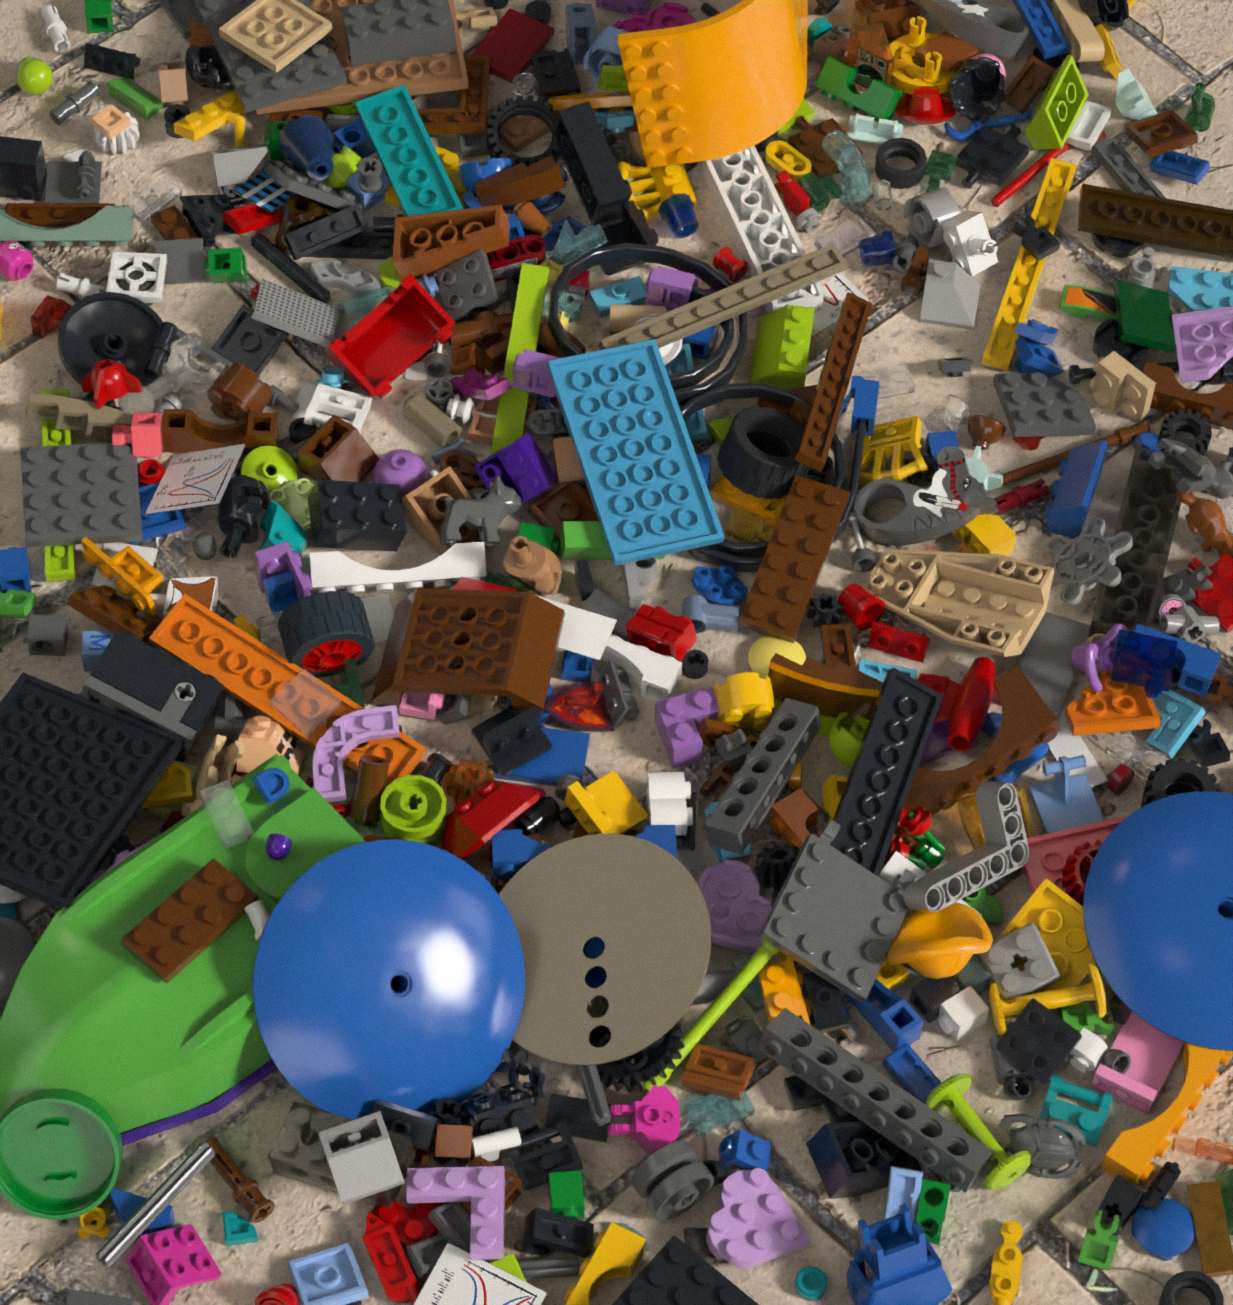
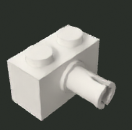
(970, 242)

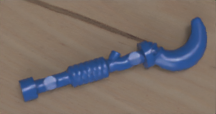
(976, 126)

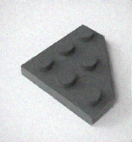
(314, 189)

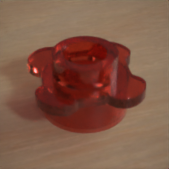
(1029, 443)

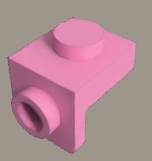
(421, 704)

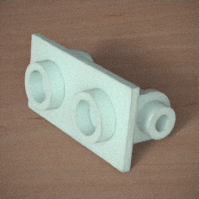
(866, 130)

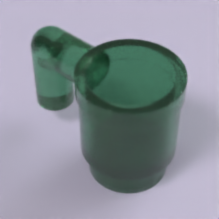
(1201, 109)
(816, 190)

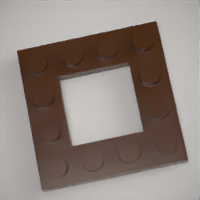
(472, 114)

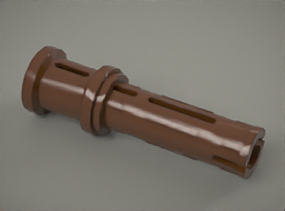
(243, 1188)

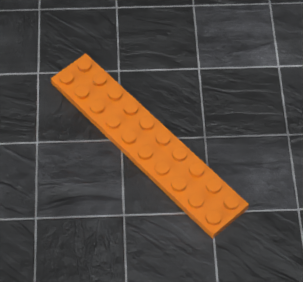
(258, 674)

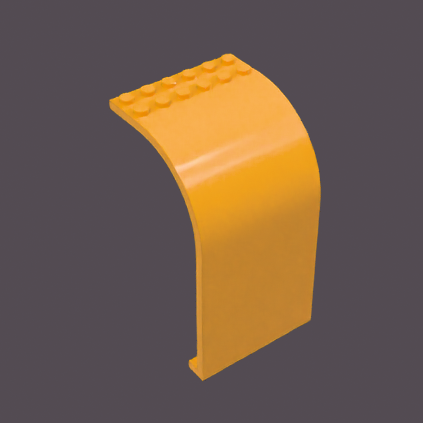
(717, 81)

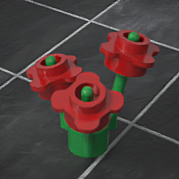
(929, 850)

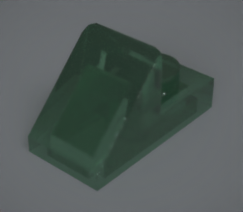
(350, 682)

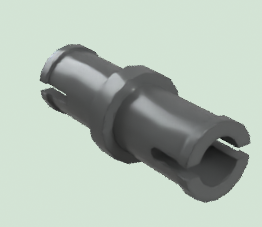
(74, 103)
(905, 252)

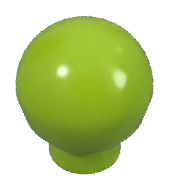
(34, 76)
(343, 167)

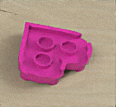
(662, 17)

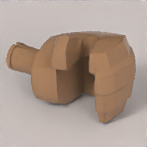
(534, 565)

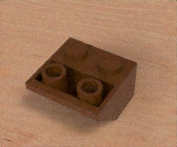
(337, 453)

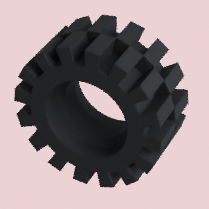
(1188, 423)

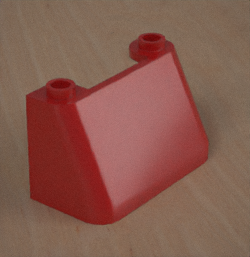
(391, 338)

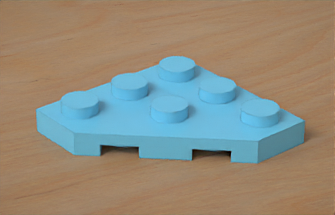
(1200, 288)

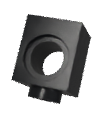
(930, 994)

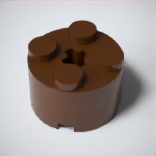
(238, 393)

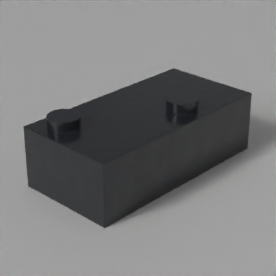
(591, 163)
(22, 168)

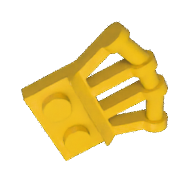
(663, 180)
(895, 439)

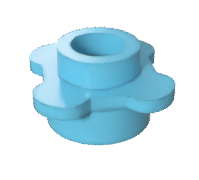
(333, 377)

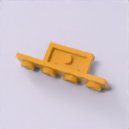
(128, 571)
(782, 988)

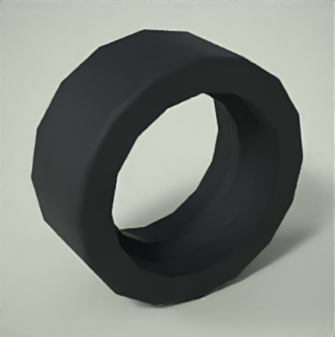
(900, 147)
(1193, 1280)

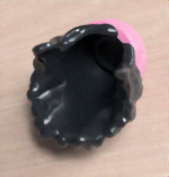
(978, 87)

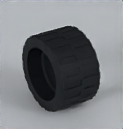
(761, 452)

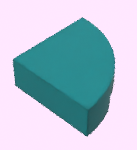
(238, 1230)

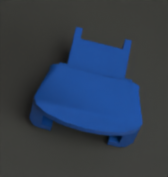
(902, 1262)

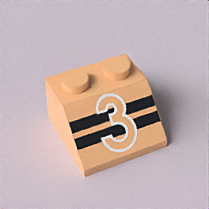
(263, 740)

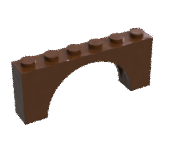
(1023, 727)

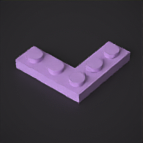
(480, 1186)

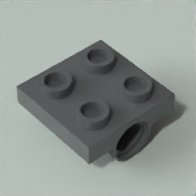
(467, 286)

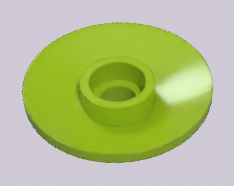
(270, 456)

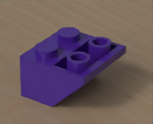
(520, 468)

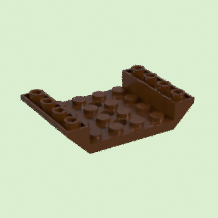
(506, 653)

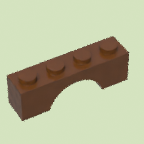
(1171, 396)
(186, 432)

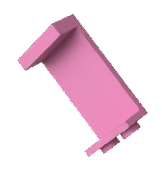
(1151, 1062)

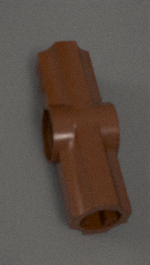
(484, 329)

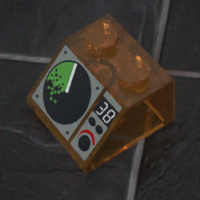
(869, 53)

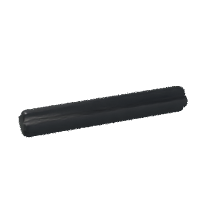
(290, 268)

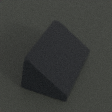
(577, 1117)

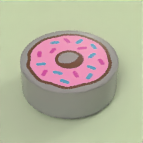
(1169, 604)

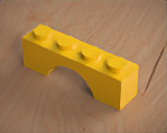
(615, 1256)

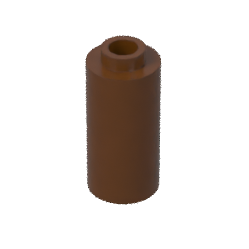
(368, 789)

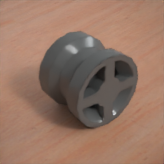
(439, 387)

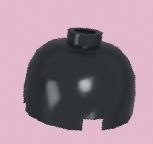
(1106, 12)

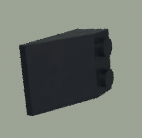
(855, 1159)

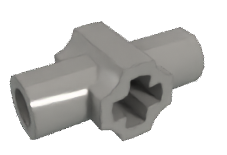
(1189, 624)

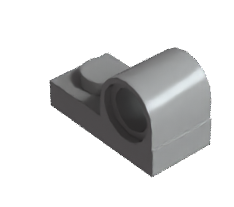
(636, 580)

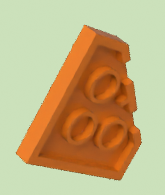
(1112, 709)

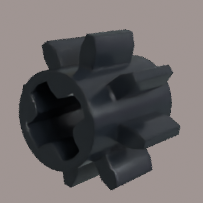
(825, 610)
(449, 1113)

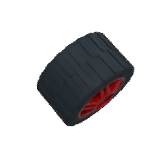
(325, 632)

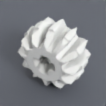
(120, 142)

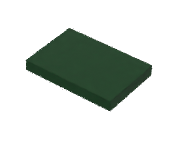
(1144, 316)

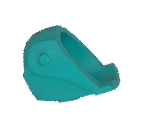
(282, 527)

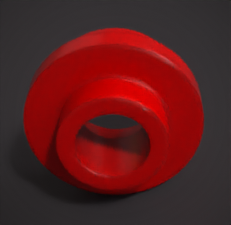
(148, 467)

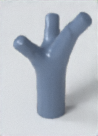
(436, 455)

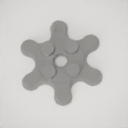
(1087, 546)

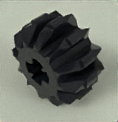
(774, 865)

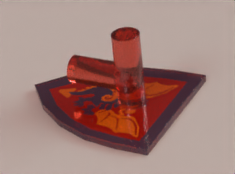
(581, 707)

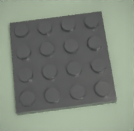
(80, 494)

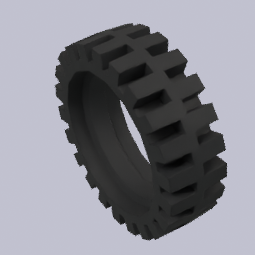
(513, 109)

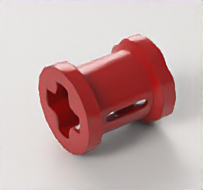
(723, 264)

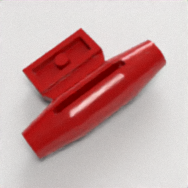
(964, 703)

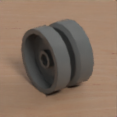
(672, 1180)

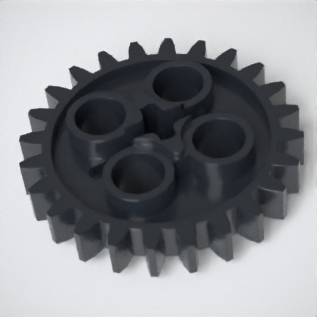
(642, 1065)

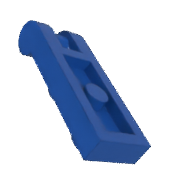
(1037, 331)

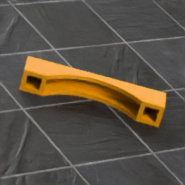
(1138, 1147)

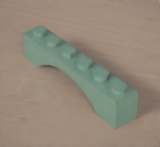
(109, 224)

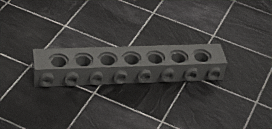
(875, 1100)

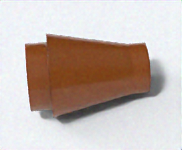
(532, 218)

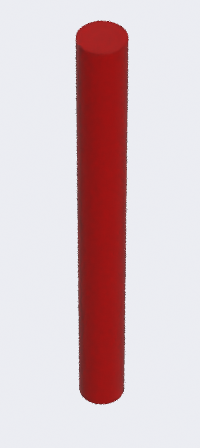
(1026, 176)

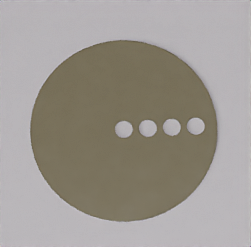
(652, 936)

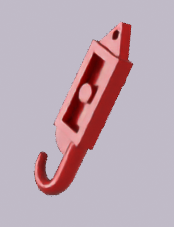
(390, 1261)

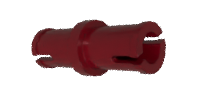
(1021, 496)

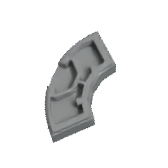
(344, 276)

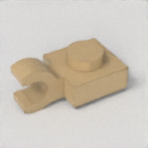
(477, 18)

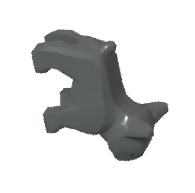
(1193, 469)
(479, 515)

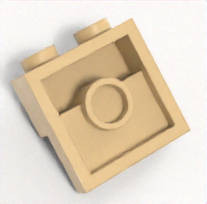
(1122, 386)

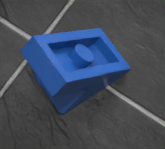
(1036, 358)

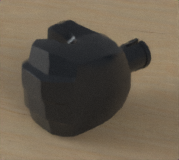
(237, 512)

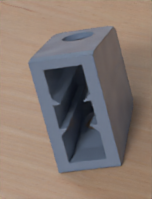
(579, 23)

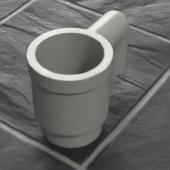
(1143, 269)

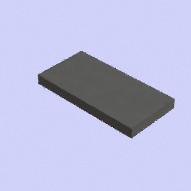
(1049, 658)

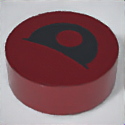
(1120, 779)

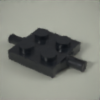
(991, 156)

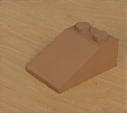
(427, 505)

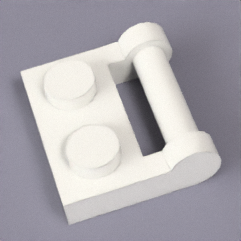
(338, 403)

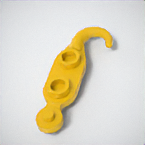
(1006, 1265)

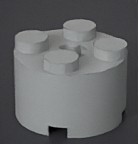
(928, 213)

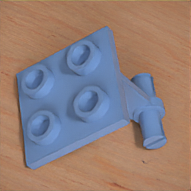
(1067, 800)

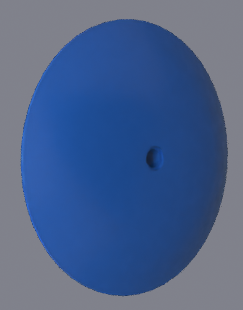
(1157, 916)
(330, 969)

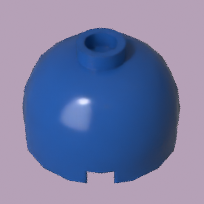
(475, 172)

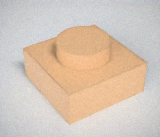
(110, 121)

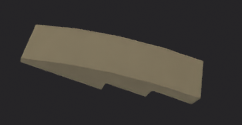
(76, 415)

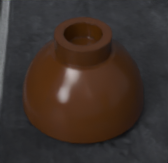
(985, 430)

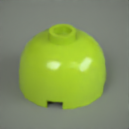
(846, 738)

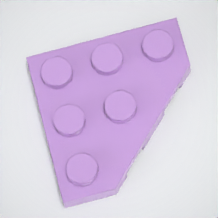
(1203, 342)

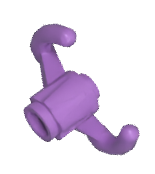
(1096, 656)

